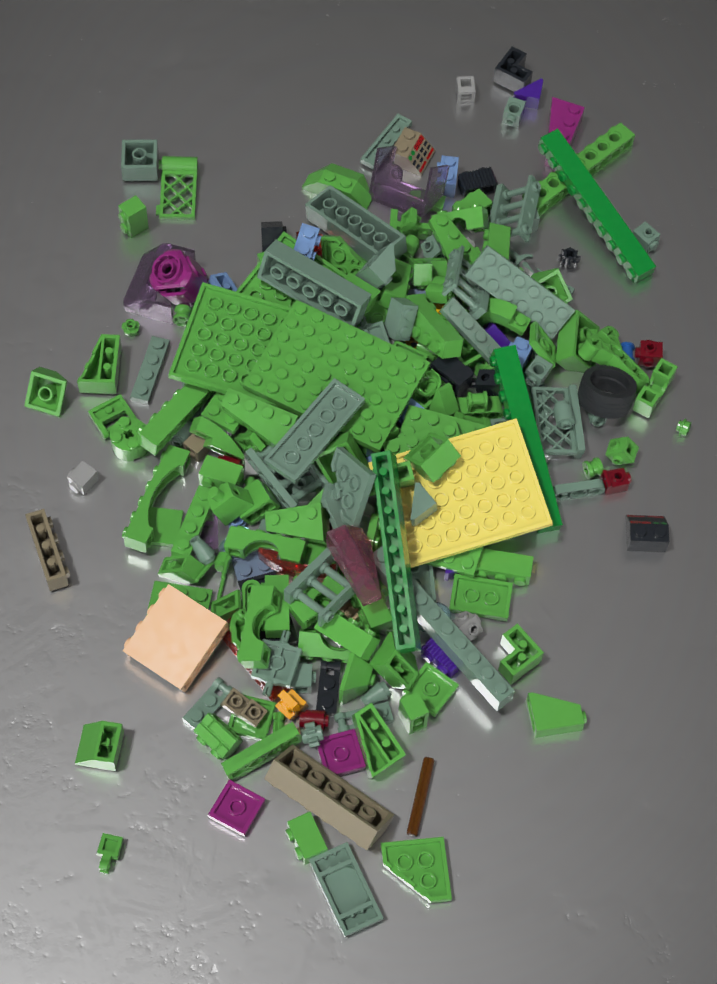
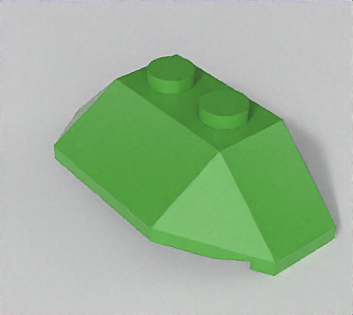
(344, 180)

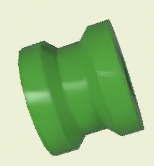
(182, 314)
(592, 468)

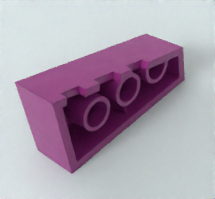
(566, 118)

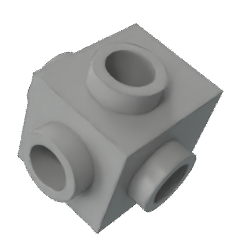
(468, 624)

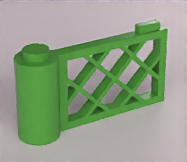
(179, 168)

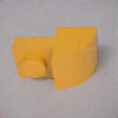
(291, 704)

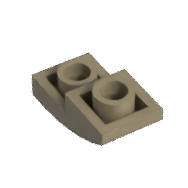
(243, 708)

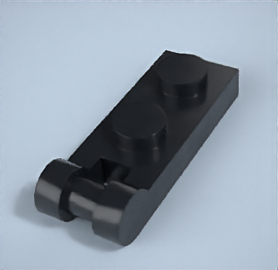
(328, 687)

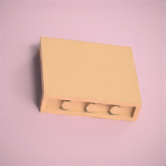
(176, 637)

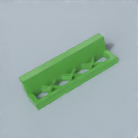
(261, 752)

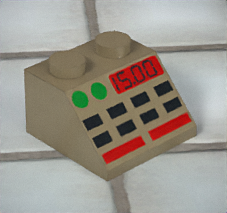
(413, 152)

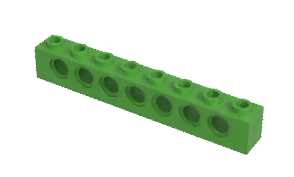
(594, 158)

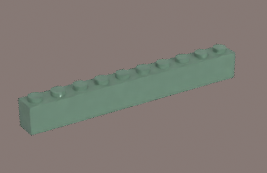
(454, 643)

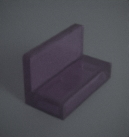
(210, 534)

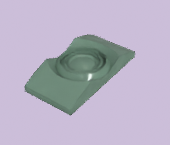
(345, 889)

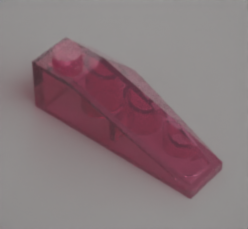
(356, 560)

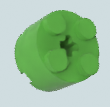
(124, 439)

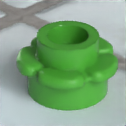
(130, 331)
(683, 427)

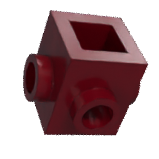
(649, 353)

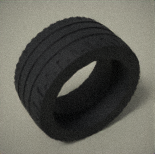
(602, 403)

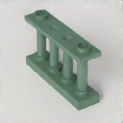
(502, 205)
(479, 297)
(279, 487)
(308, 578)

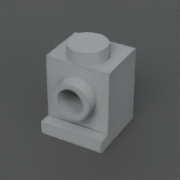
(465, 89)

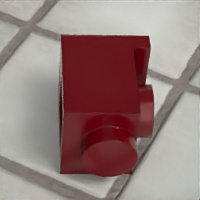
(615, 480)

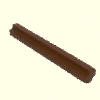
(420, 796)

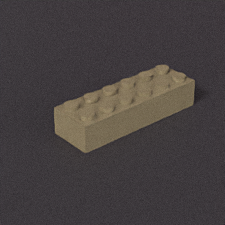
(329, 797)

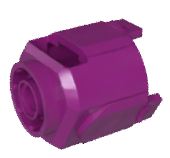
(177, 270)

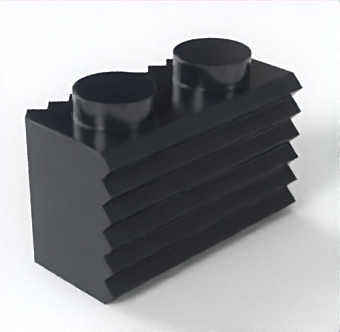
(479, 179)

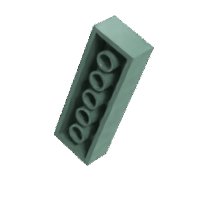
(356, 225)
(312, 283)

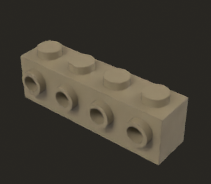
(47, 551)

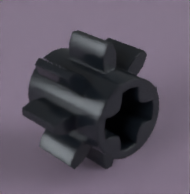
(569, 258)

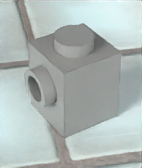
(82, 478)

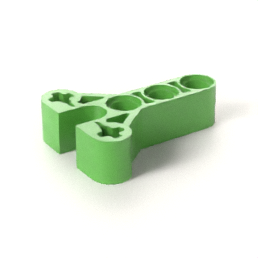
(607, 350)

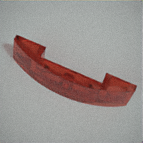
(292, 569)

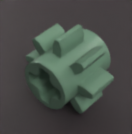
(312, 734)

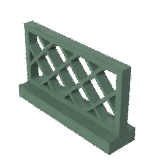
(575, 433)

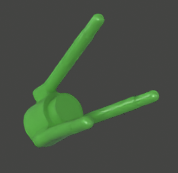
(222, 565)

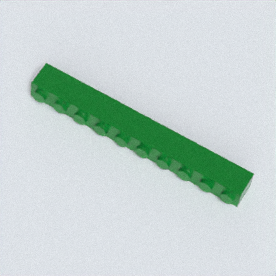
(596, 206)
(518, 405)
(396, 552)

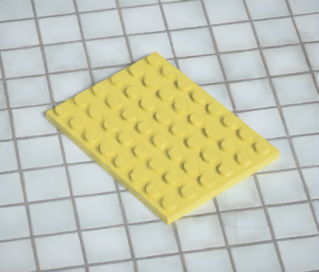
(479, 499)

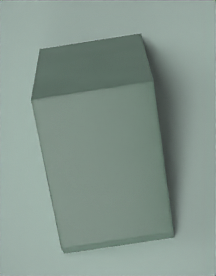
(422, 505)

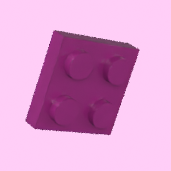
(341, 753)
(236, 807)

